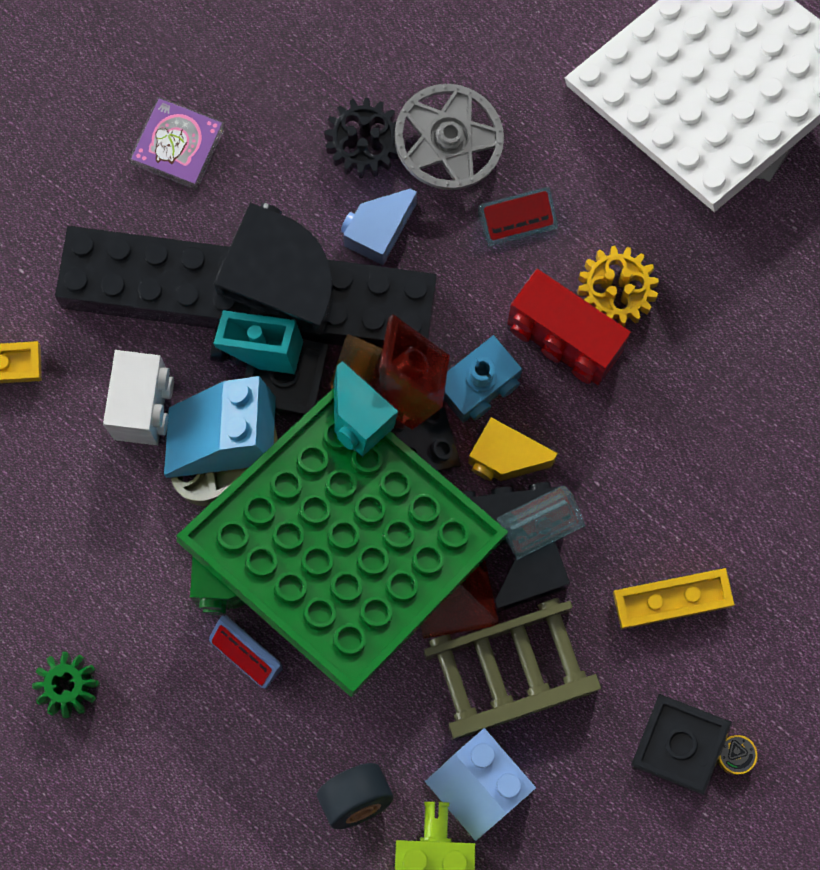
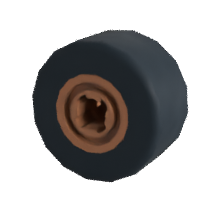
(355, 796)

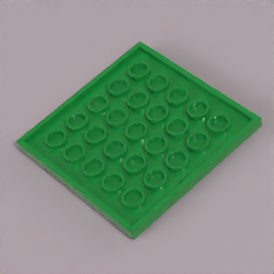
(341, 544)

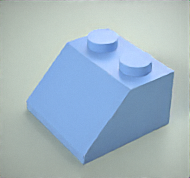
(480, 784)

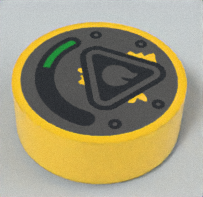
(738, 755)

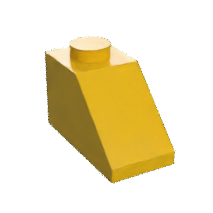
(507, 453)

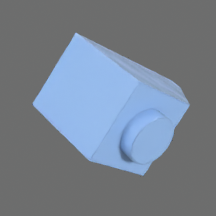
(378, 224)

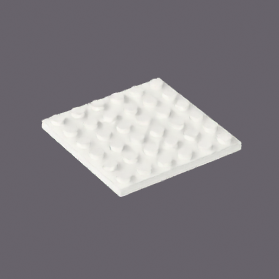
(709, 88)

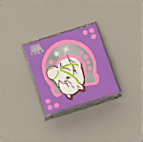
(177, 143)

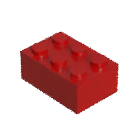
(567, 328)

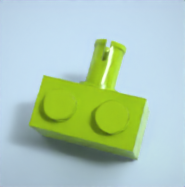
(434, 849)

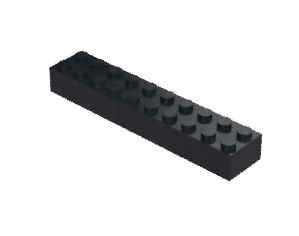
(176, 285)

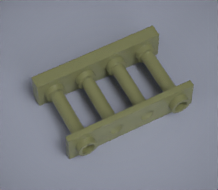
(503, 706)

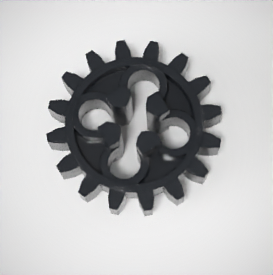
(343, 136)

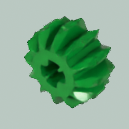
(65, 671)

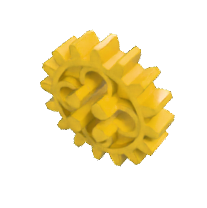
(632, 270)

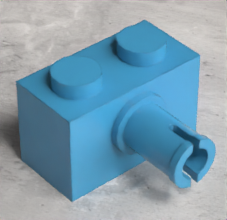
(481, 379)

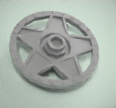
(449, 136)

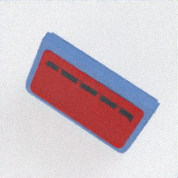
(245, 652)

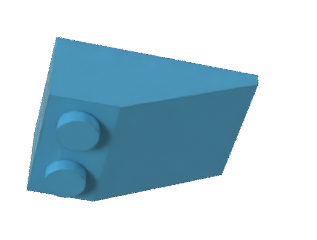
(220, 428)

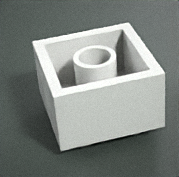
(138, 398)

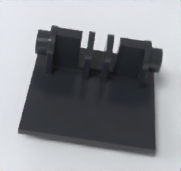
(431, 440)

